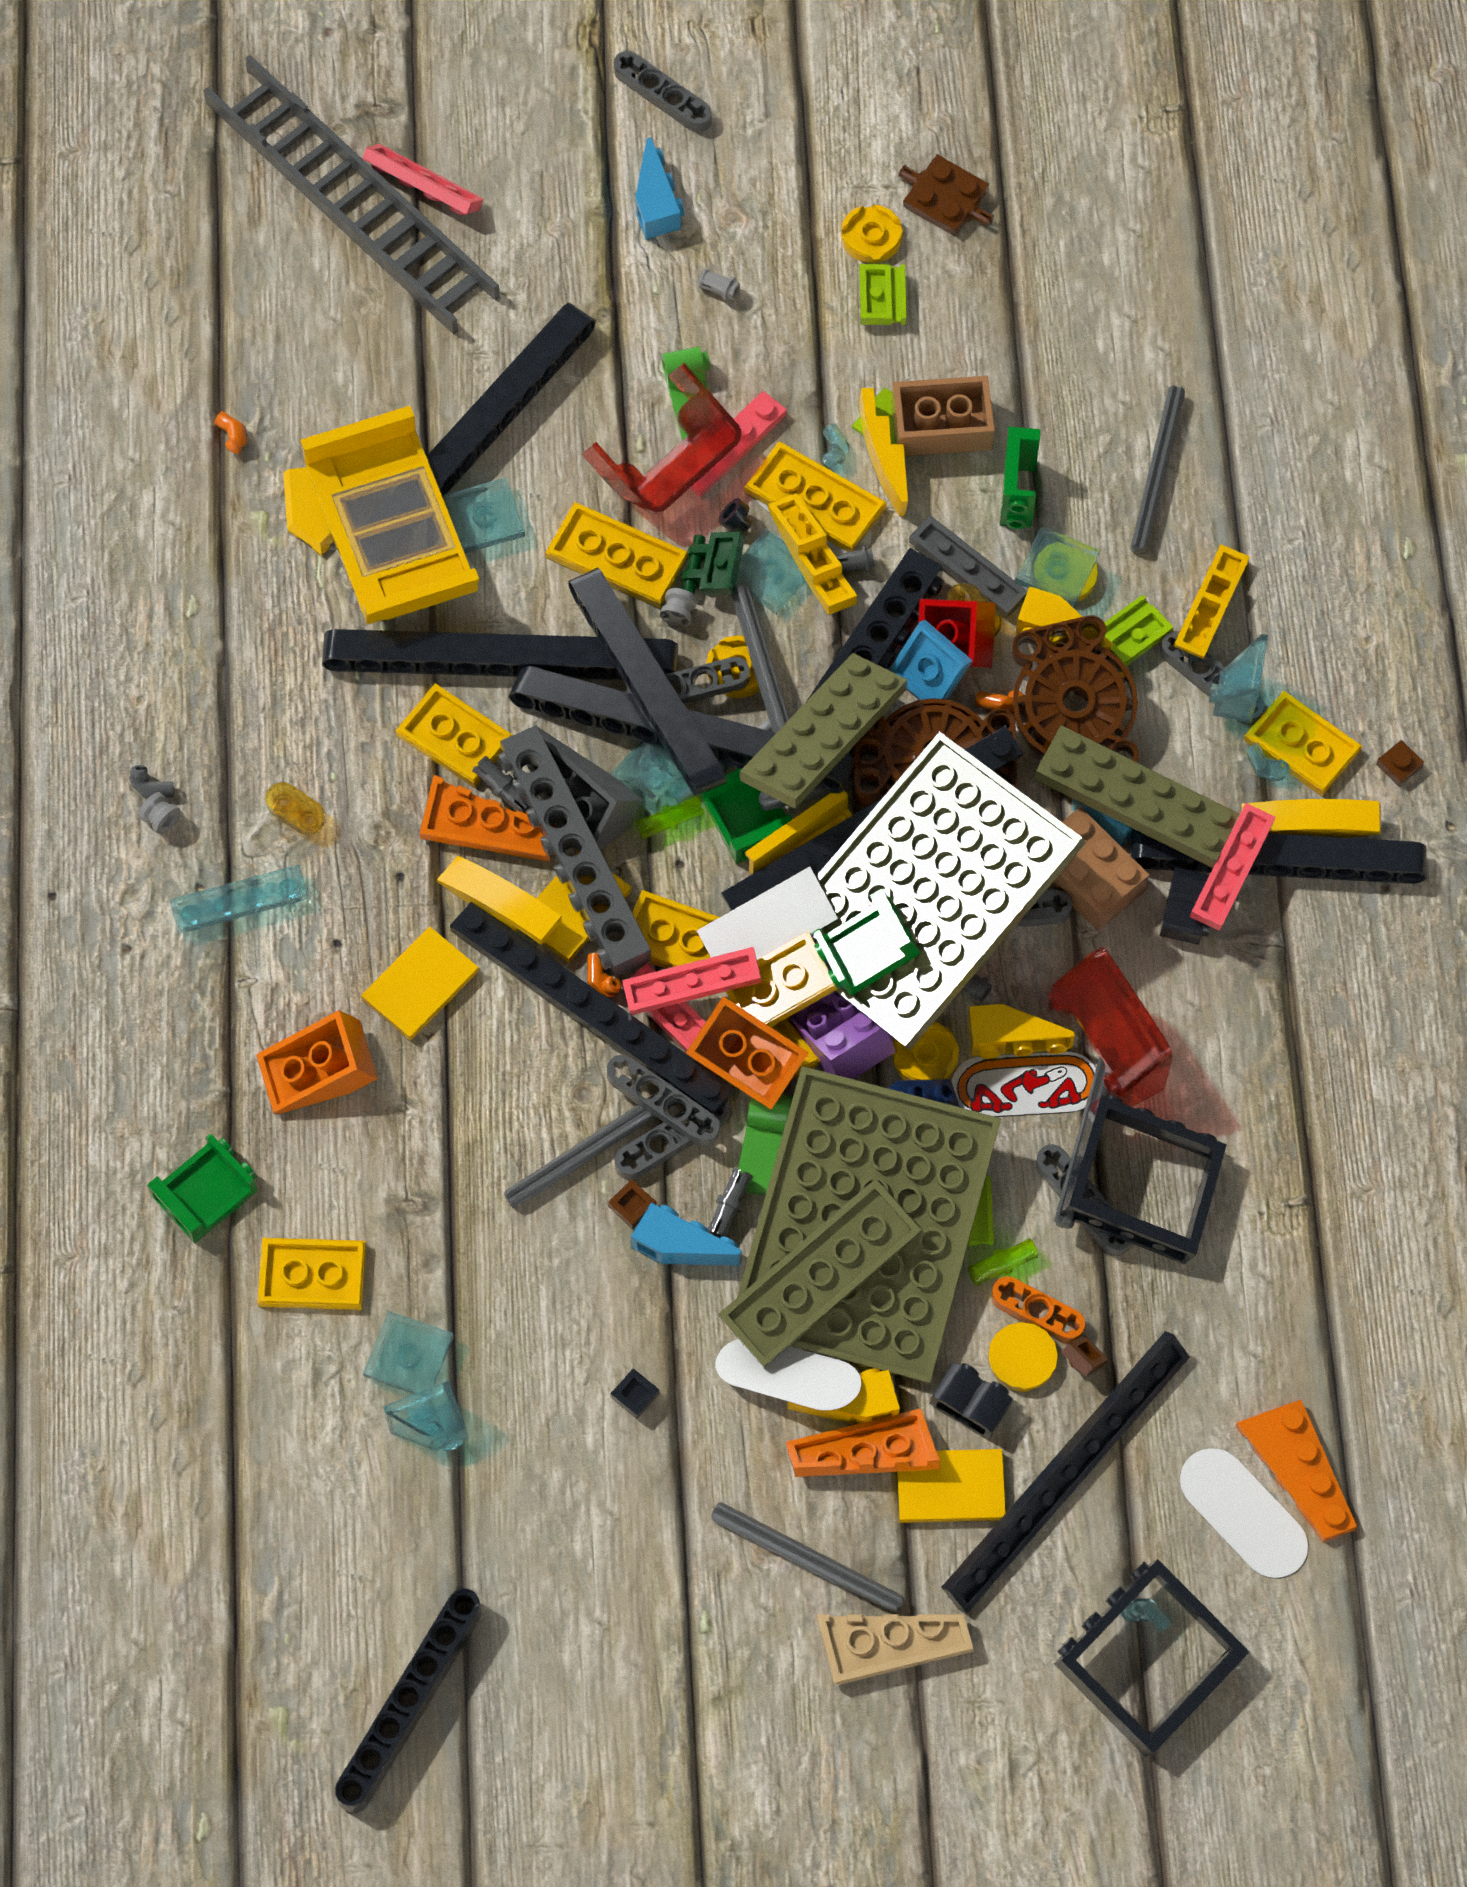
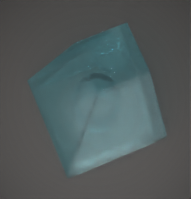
(1240, 683)
(650, 776)
(428, 1418)

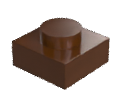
(1400, 763)
(631, 1203)
(1084, 1356)

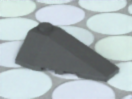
(601, 798)

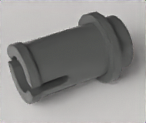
(856, 560)
(978, 988)

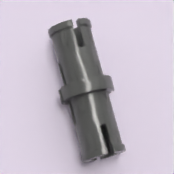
(499, 783)
(729, 1203)

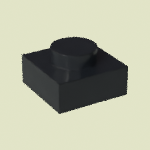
(635, 1393)

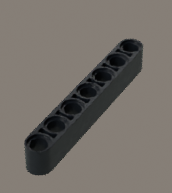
(408, 1717)

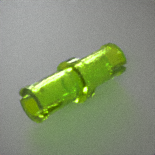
(669, 817)
(1003, 1262)

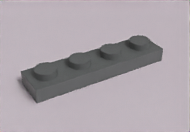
(968, 565)

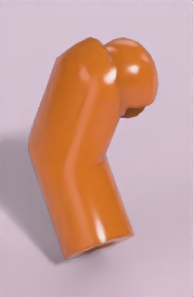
(236, 432)
(995, 701)
(598, 979)

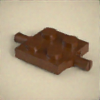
(946, 195)

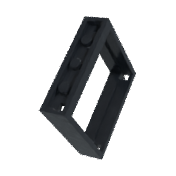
(1126, 1226)
(1071, 1649)

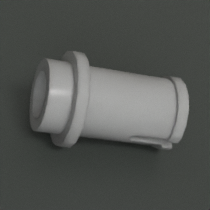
(718, 284)

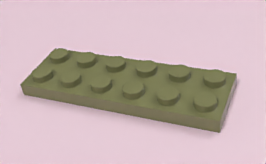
(823, 730)
(1136, 796)
(819, 1273)

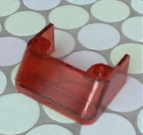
(709, 439)
(1116, 1025)

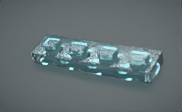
(239, 899)

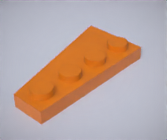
(471, 821)
(869, 1447)
(1300, 1466)

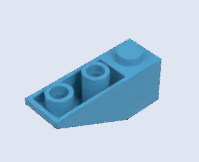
(654, 200)
(675, 1241)

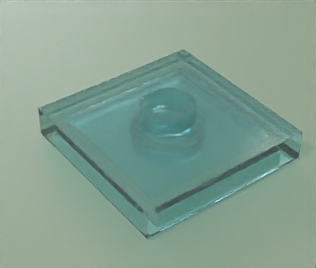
(484, 515)
(1057, 565)
(770, 572)
(408, 1354)

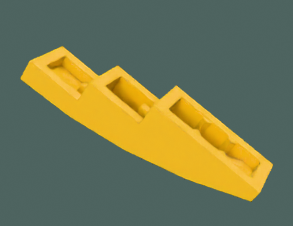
(885, 457)
(811, 553)
(1211, 601)
(1324, 817)
(500, 899)

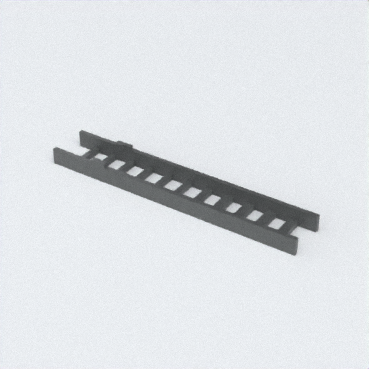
(377, 248)

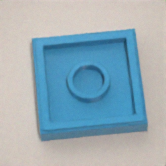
(930, 663)

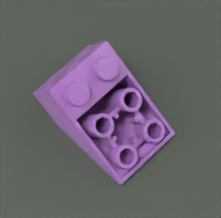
(842, 1036)

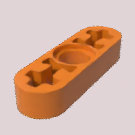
(1034, 1295)

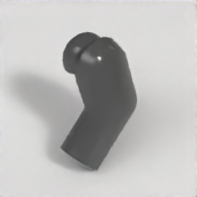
(145, 784)

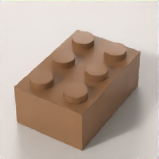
(943, 415)
(1101, 875)

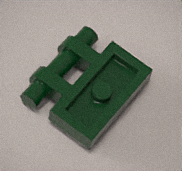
(721, 563)

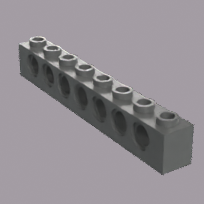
(530, 748)

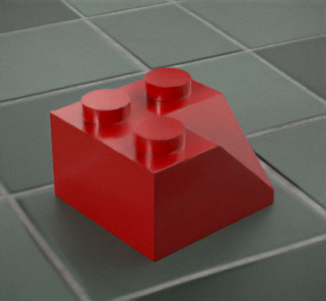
(964, 624)

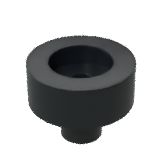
(735, 516)

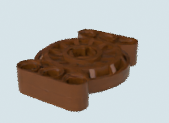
(1078, 668)
(909, 731)

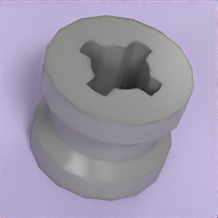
(678, 607)
(159, 813)

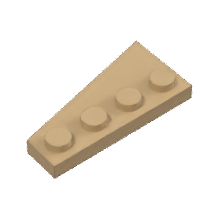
(878, 1645)

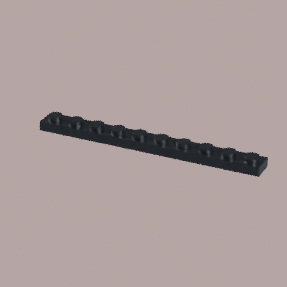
(993, 751)
(591, 1008)
(1065, 1472)

